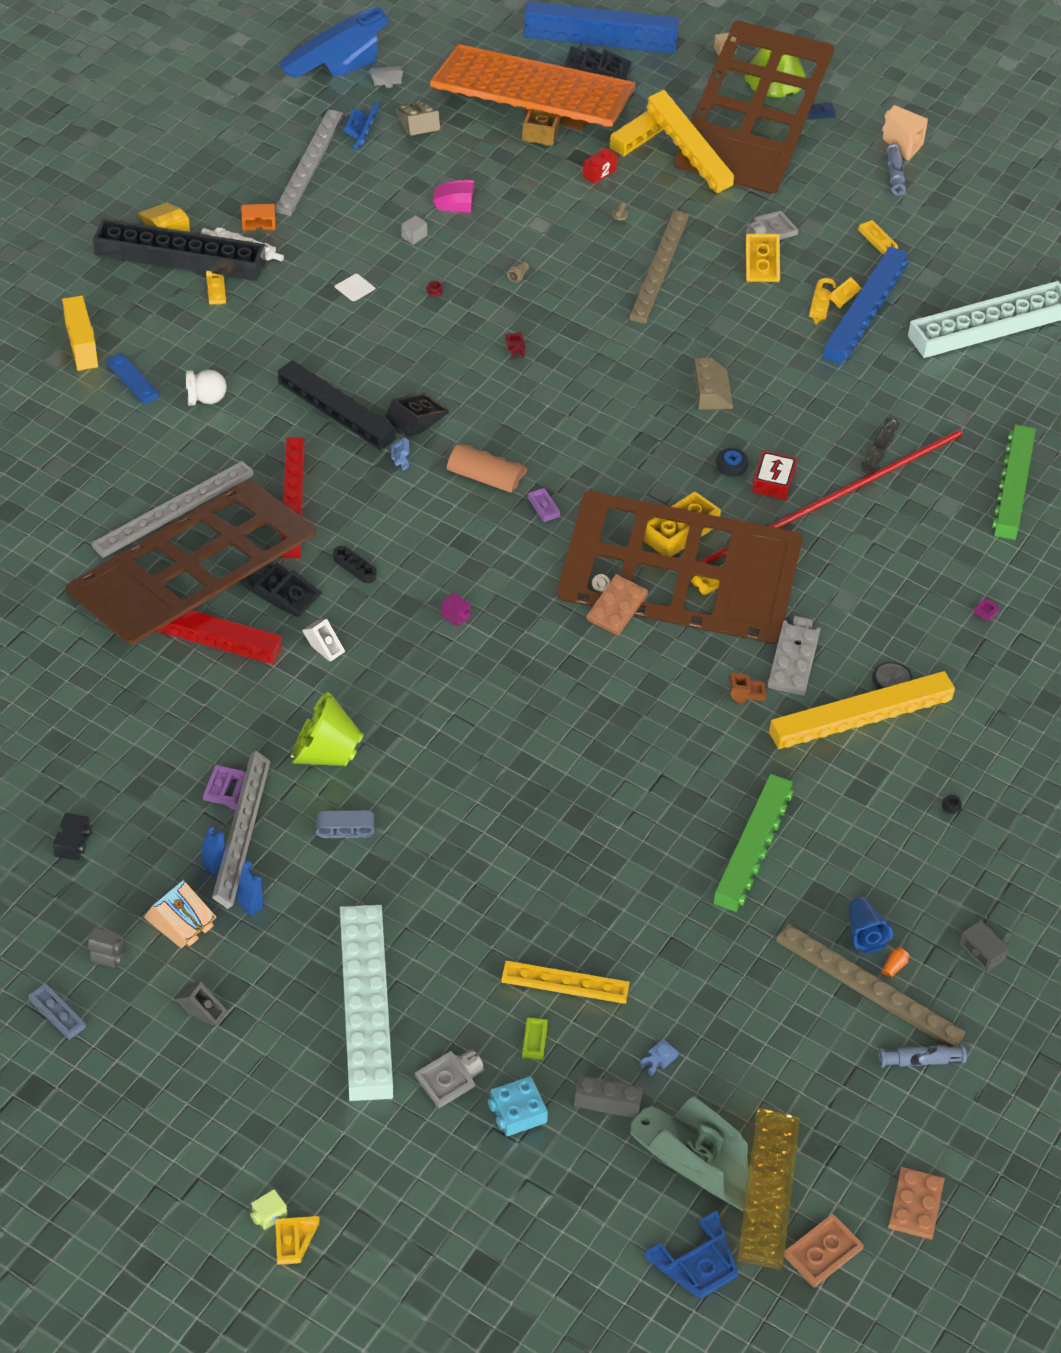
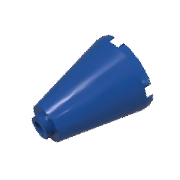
(868, 926)

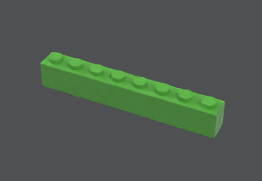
(1014, 482)
(753, 843)

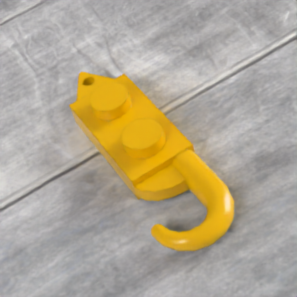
(821, 300)

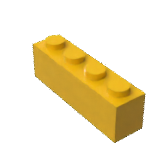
(635, 133)

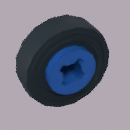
(732, 462)

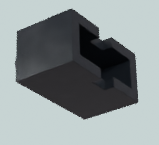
(72, 839)

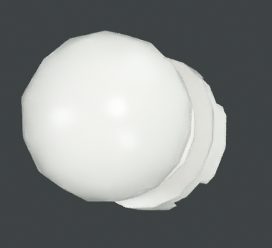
(206, 387)

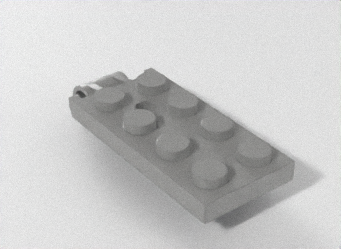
(792, 661)

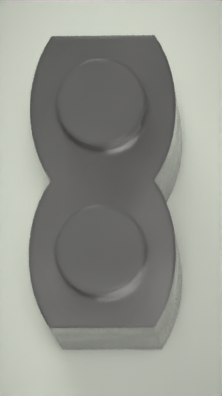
(106, 948)

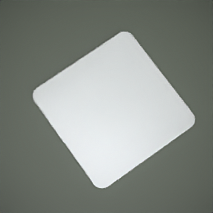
(354, 287)

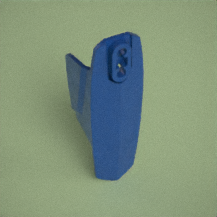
(341, 47)

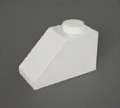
(323, 639)

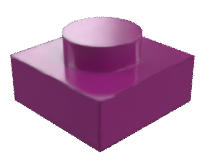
(986, 609)

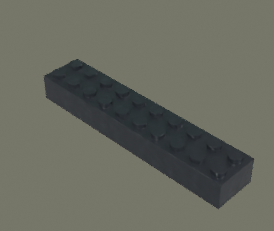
(179, 249)

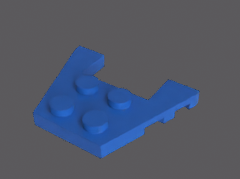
(702, 1268)

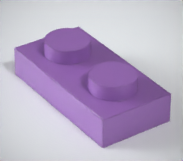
(544, 504)

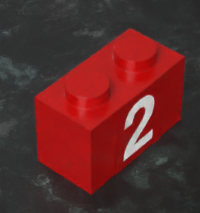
(599, 165)

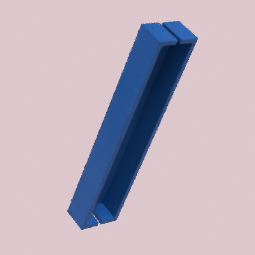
(601, 27)

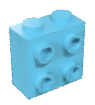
(517, 1106)

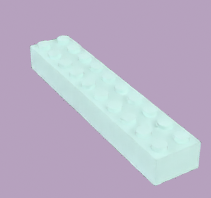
(986, 320)
(366, 1003)

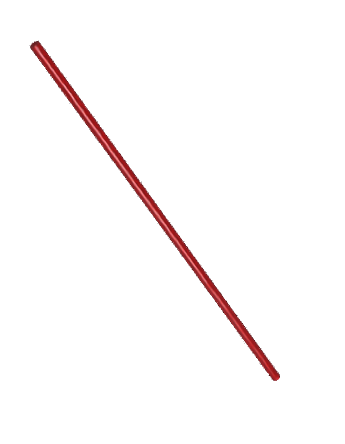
(778, 524)

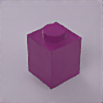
(456, 609)

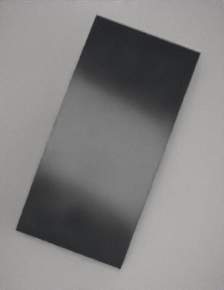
(595, 62)
(282, 588)

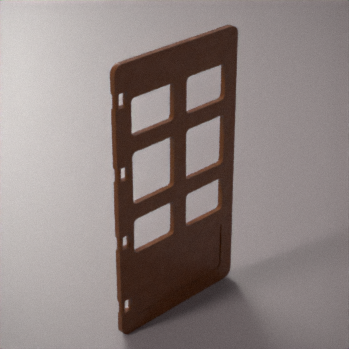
(751, 158)
(752, 581)
(139, 604)

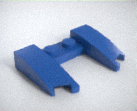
(249, 886)

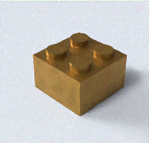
(540, 127)

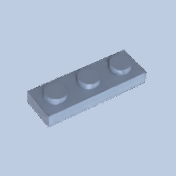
(57, 1011)

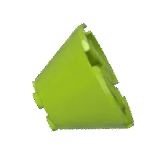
(787, 64)
(327, 737)

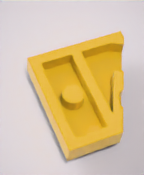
(294, 1237)

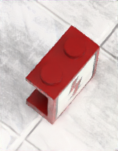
(774, 475)

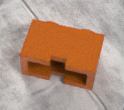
(258, 216)

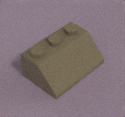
(711, 384)

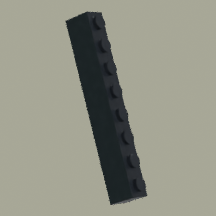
(336, 405)

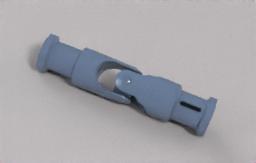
(896, 169)
(925, 1055)

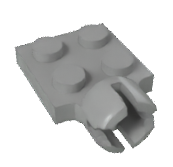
(772, 224)
(450, 1076)

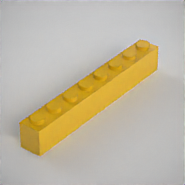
(690, 141)

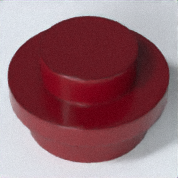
(434, 288)

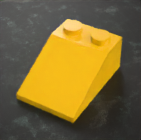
(166, 217)
(762, 257)

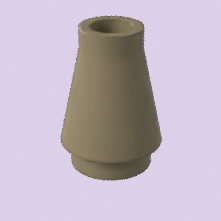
(517, 272)

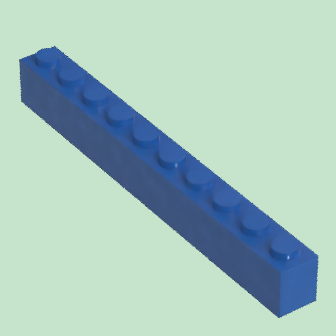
(866, 305)

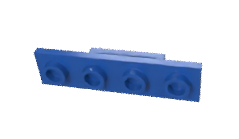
(358, 124)

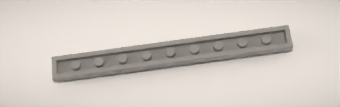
(309, 162)
(172, 509)
(241, 830)

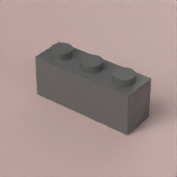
(608, 1096)

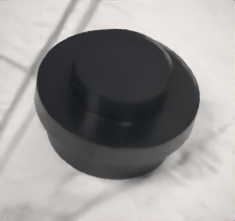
(951, 804)

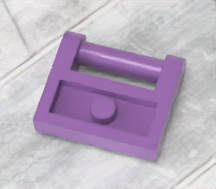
(219, 786)

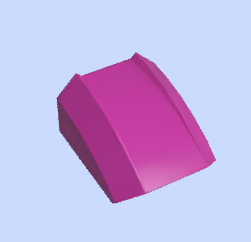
(454, 196)

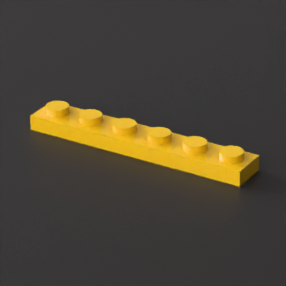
(565, 982)

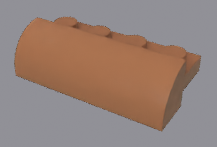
(486, 467)

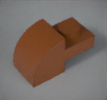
(744, 688)

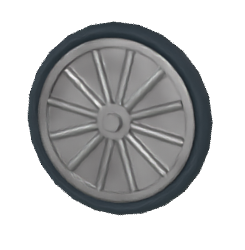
(891, 674)

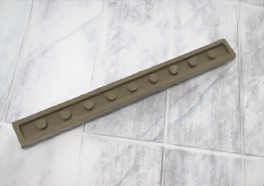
(659, 267)
(870, 986)

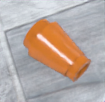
(896, 960)

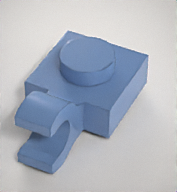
(399, 452)

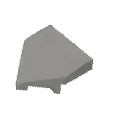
(387, 76)

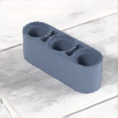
(344, 824)

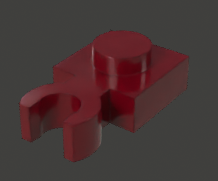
(516, 344)

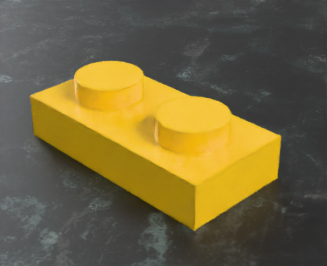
(845, 292)

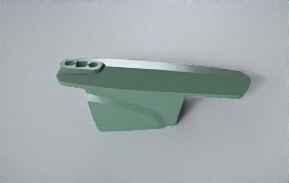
(698, 1147)

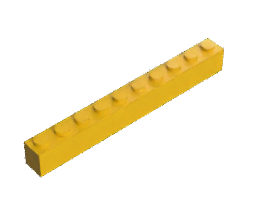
(861, 710)

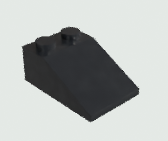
(415, 413)

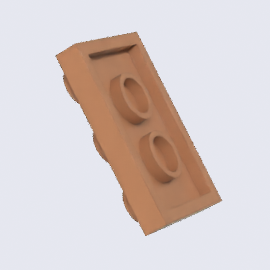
(617, 605)
(916, 1203)
(823, 1250)

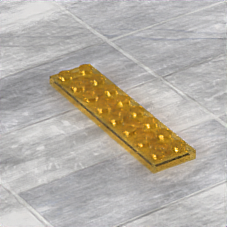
(768, 1189)

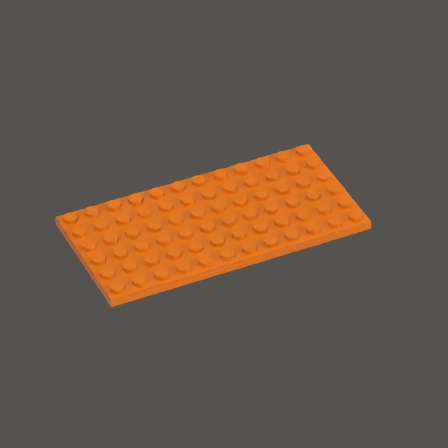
(533, 85)

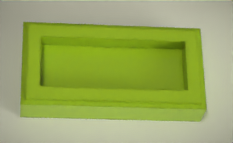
(534, 1038)

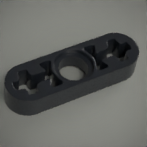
(350, 557)

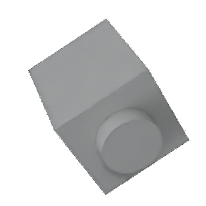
(414, 229)

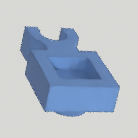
(660, 1055)

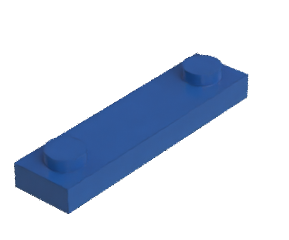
(132, 378)

